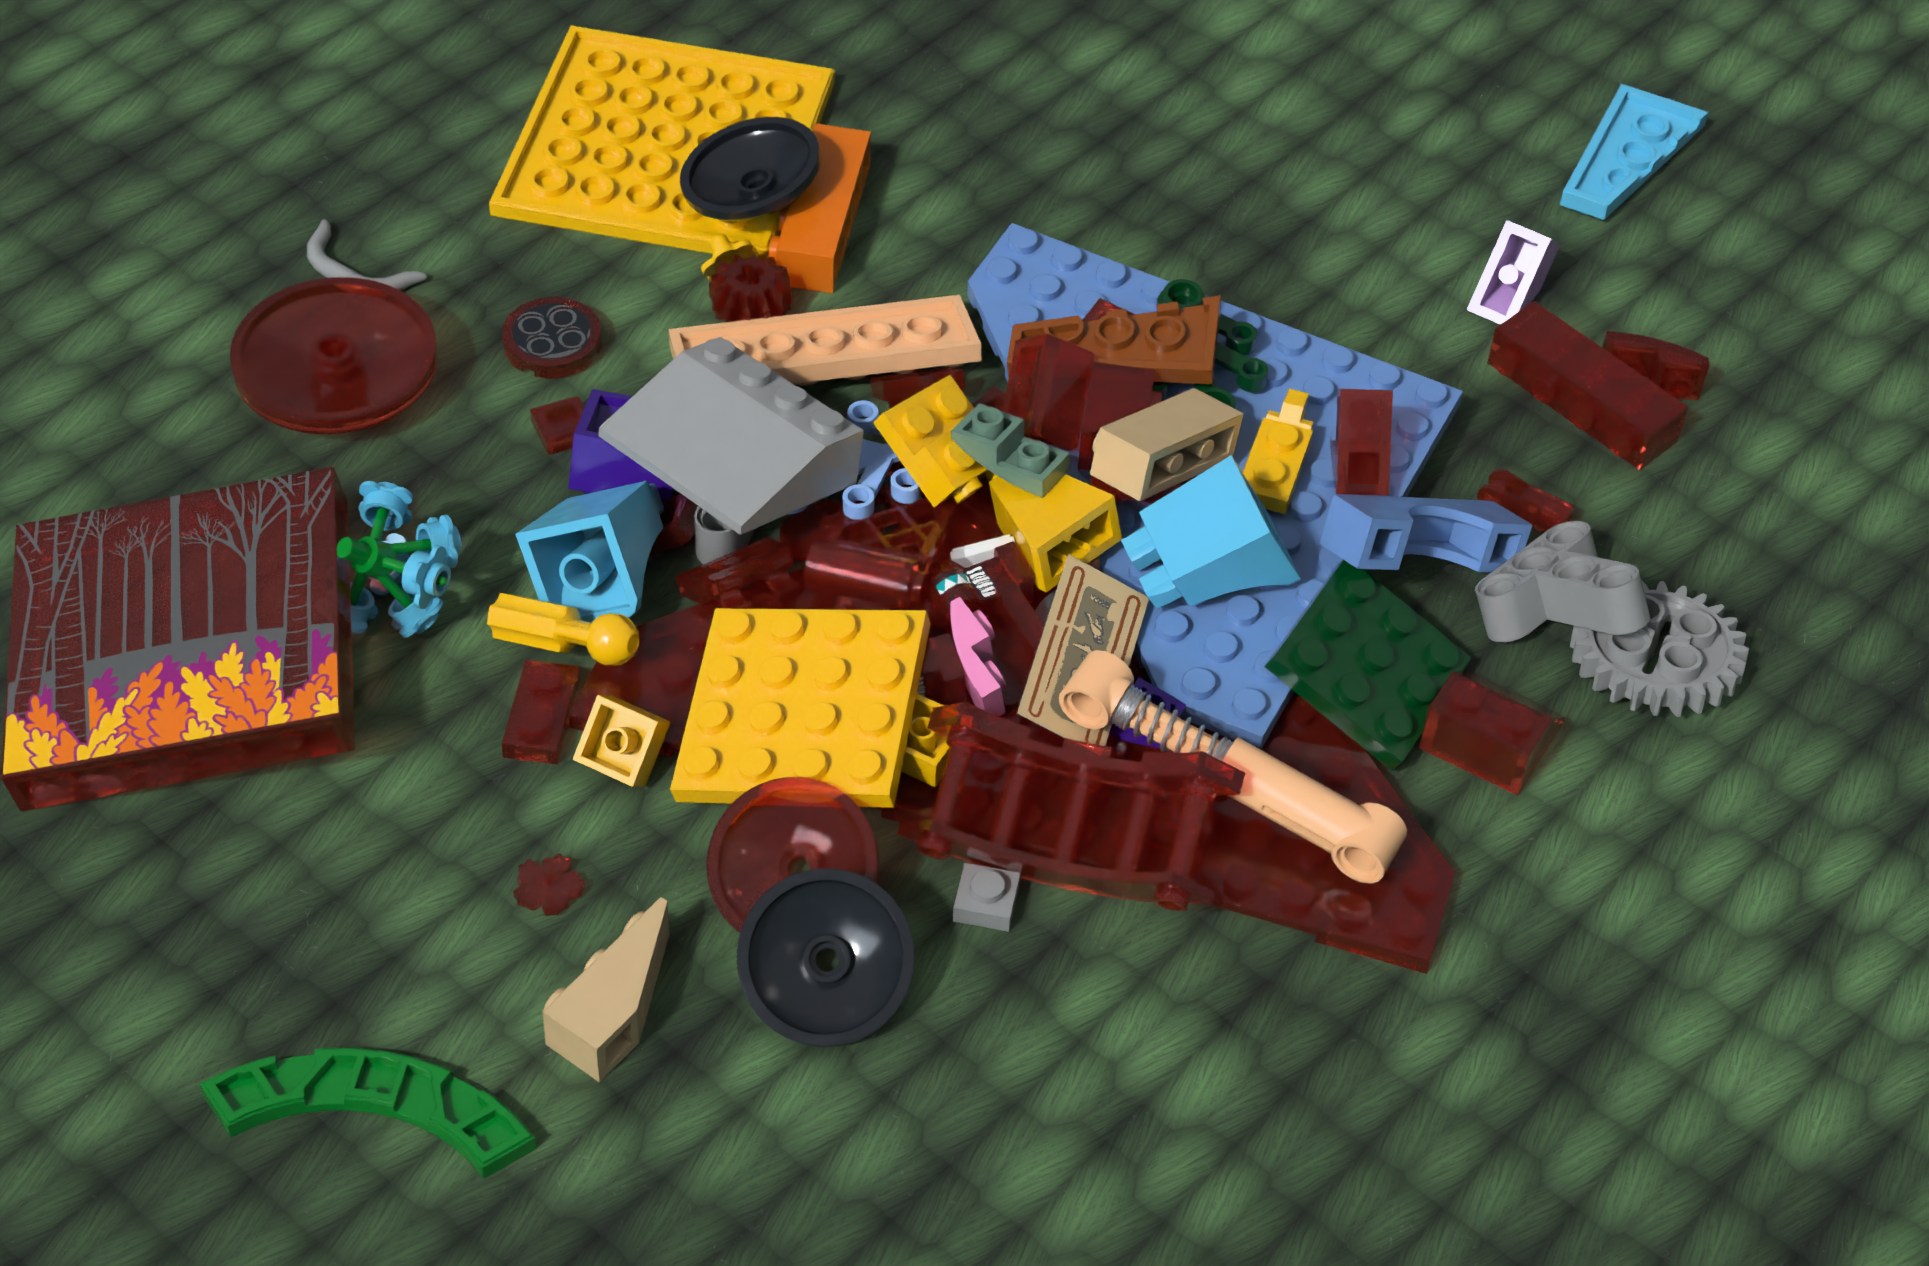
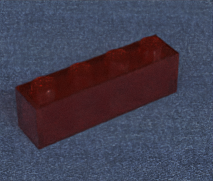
(1587, 385)

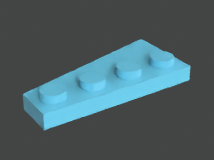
(1628, 148)

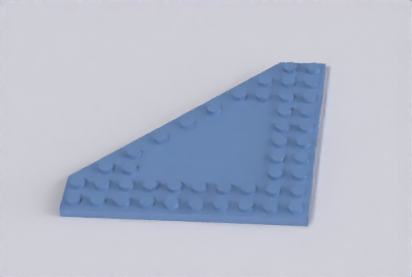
(1218, 648)

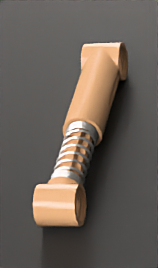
(1357, 836)

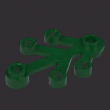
(1231, 356)

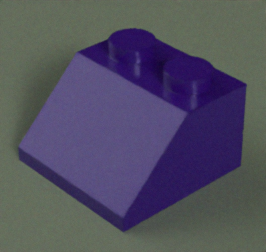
(596, 462)

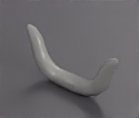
(331, 268)

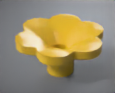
(725, 252)

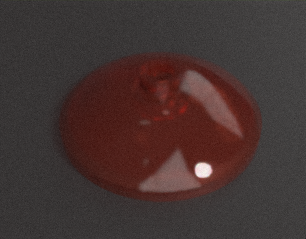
(775, 828)

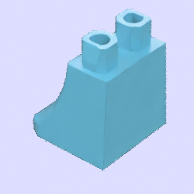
(1210, 540)
(594, 549)

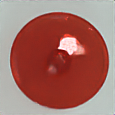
(334, 355)

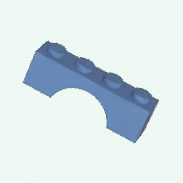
(1382, 529)

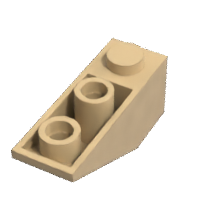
(607, 1005)

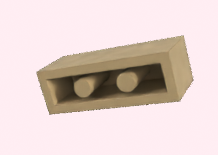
(1165, 443)

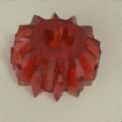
(750, 289)

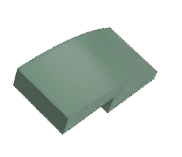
(1000, 446)

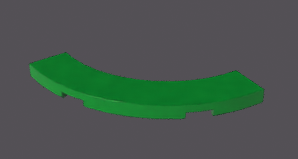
(377, 1084)

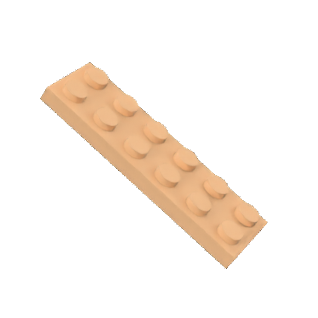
(849, 340)

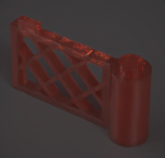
(873, 567)

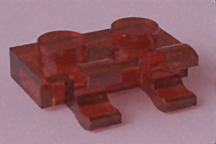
(749, 566)

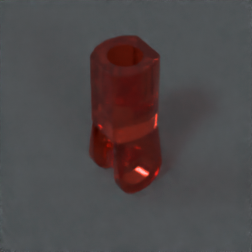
(1526, 500)

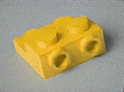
(922, 441)

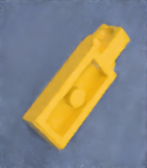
(1280, 452)

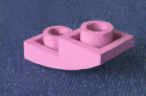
(973, 645)

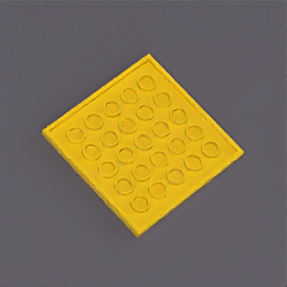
(623, 120)

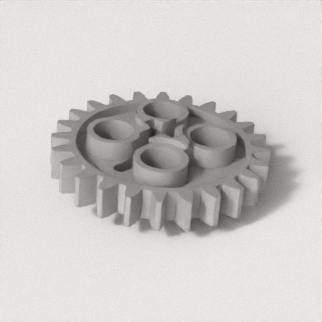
(1696, 660)

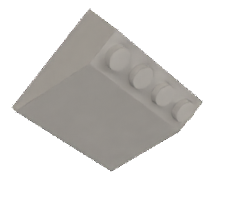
(736, 437)

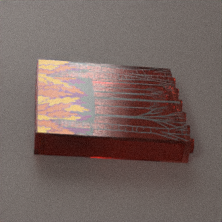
(179, 640)

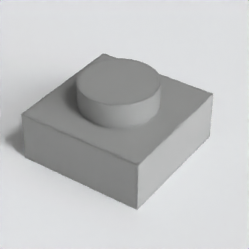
(986, 897)

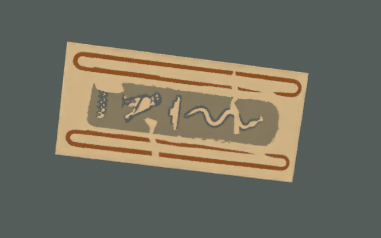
(1085, 616)

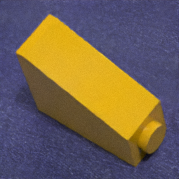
(1065, 521)

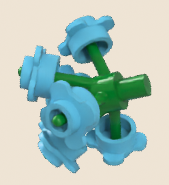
(389, 564)

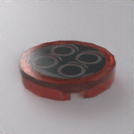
(552, 337)

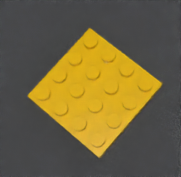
(802, 699)

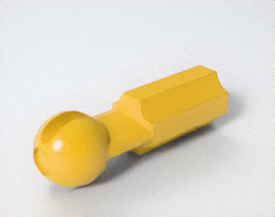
(558, 628)

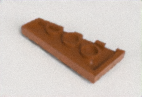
(1171, 341)

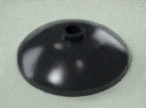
(750, 169)
(817, 914)

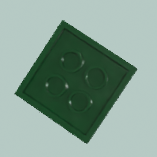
(1367, 662)

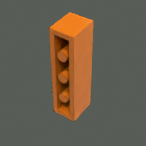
(821, 220)

